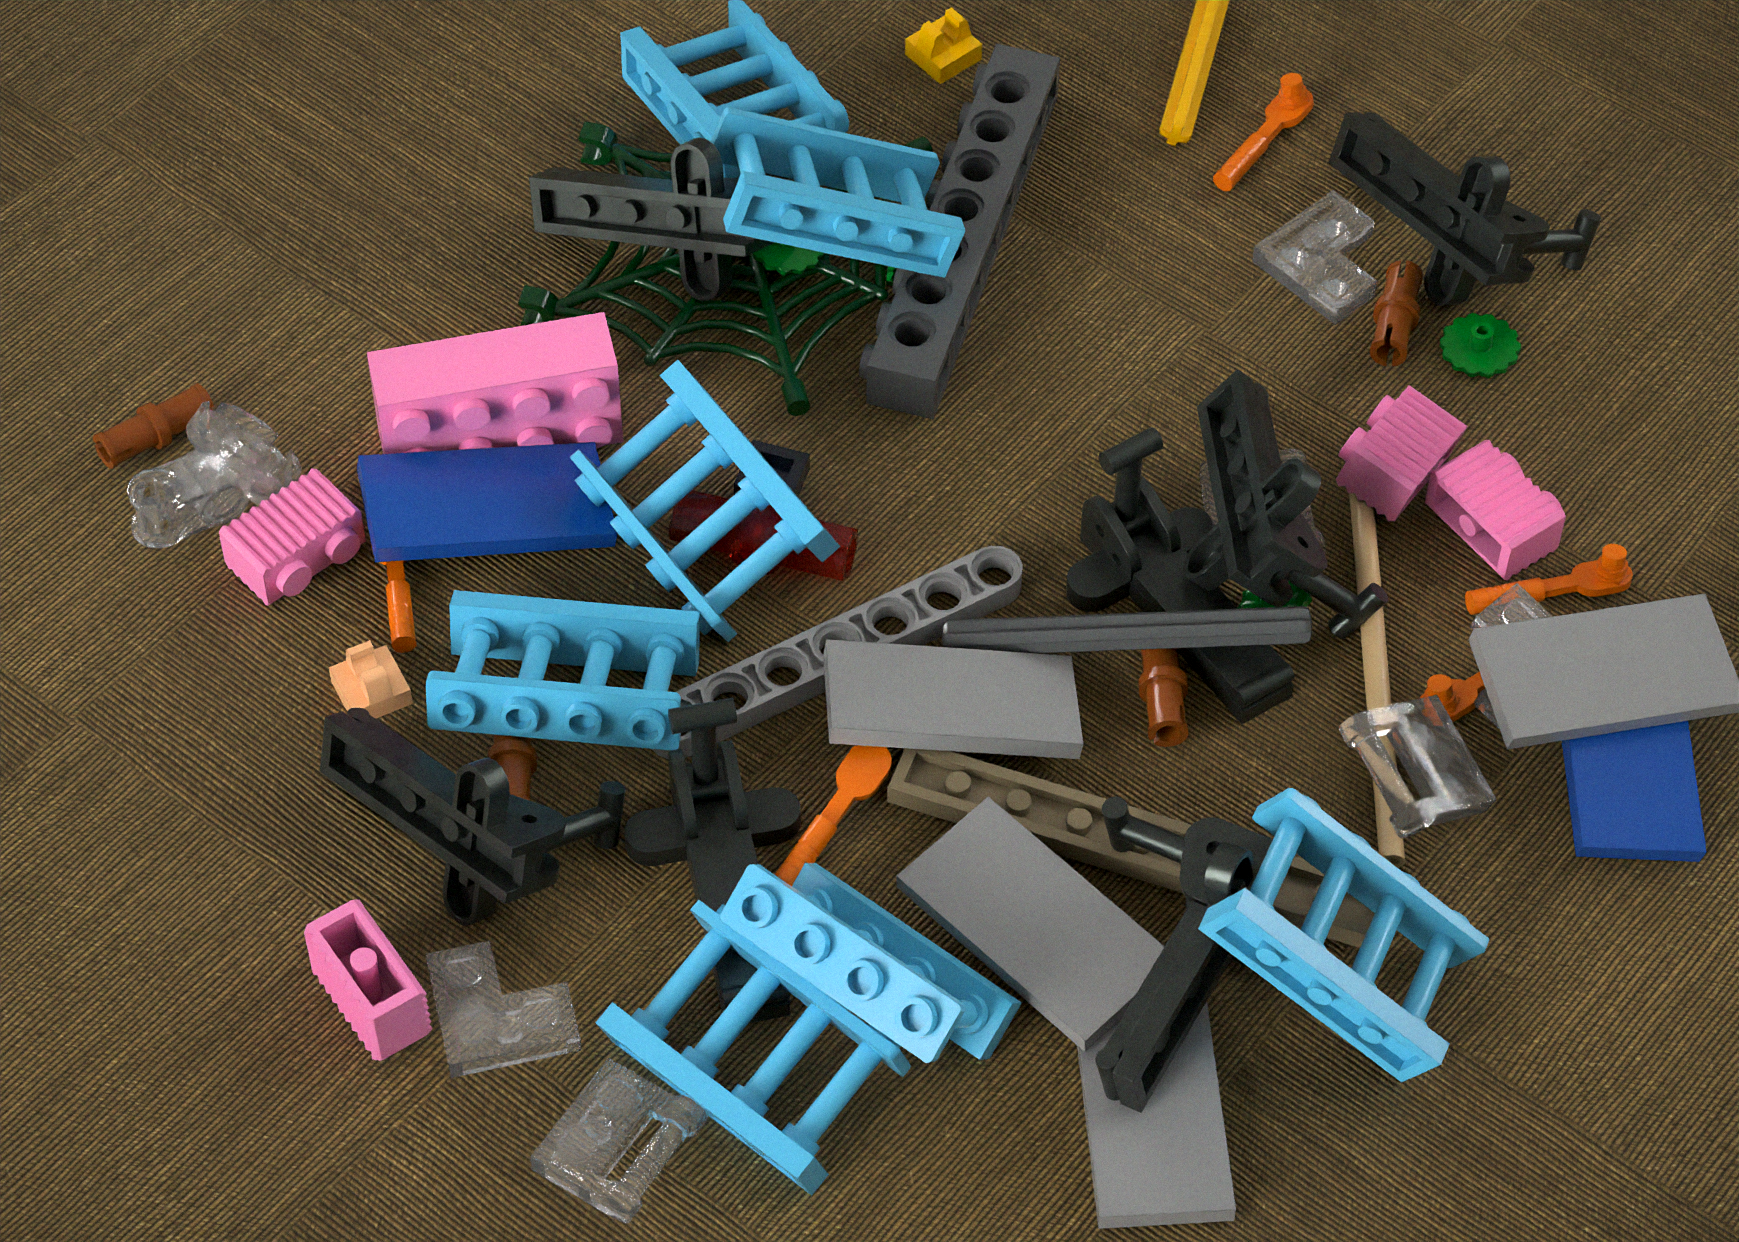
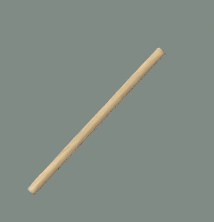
(1374, 660)

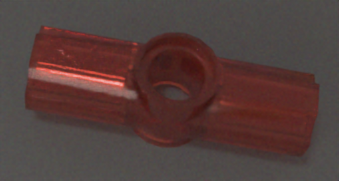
(756, 530)

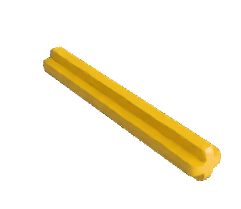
(1193, 71)

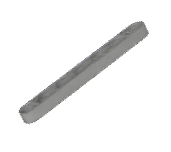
(804, 650)

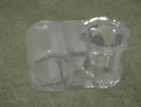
(184, 499)

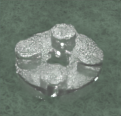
(241, 450)

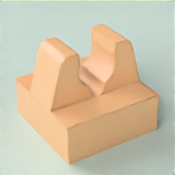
(370, 680)

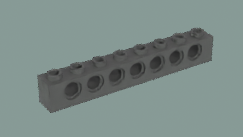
(981, 184)

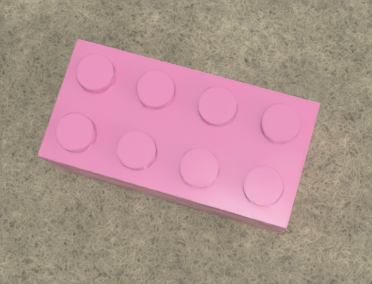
(500, 389)

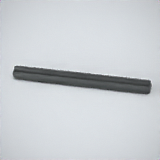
(1133, 630)

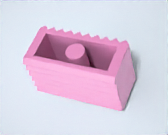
(1398, 452)
(1496, 508)
(292, 537)
(367, 980)

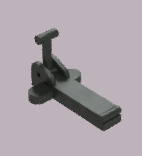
(652, 212)
(1463, 217)
(1259, 507)
(1142, 555)
(469, 819)
(714, 830)
(1215, 864)

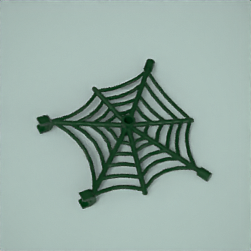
(544, 305)

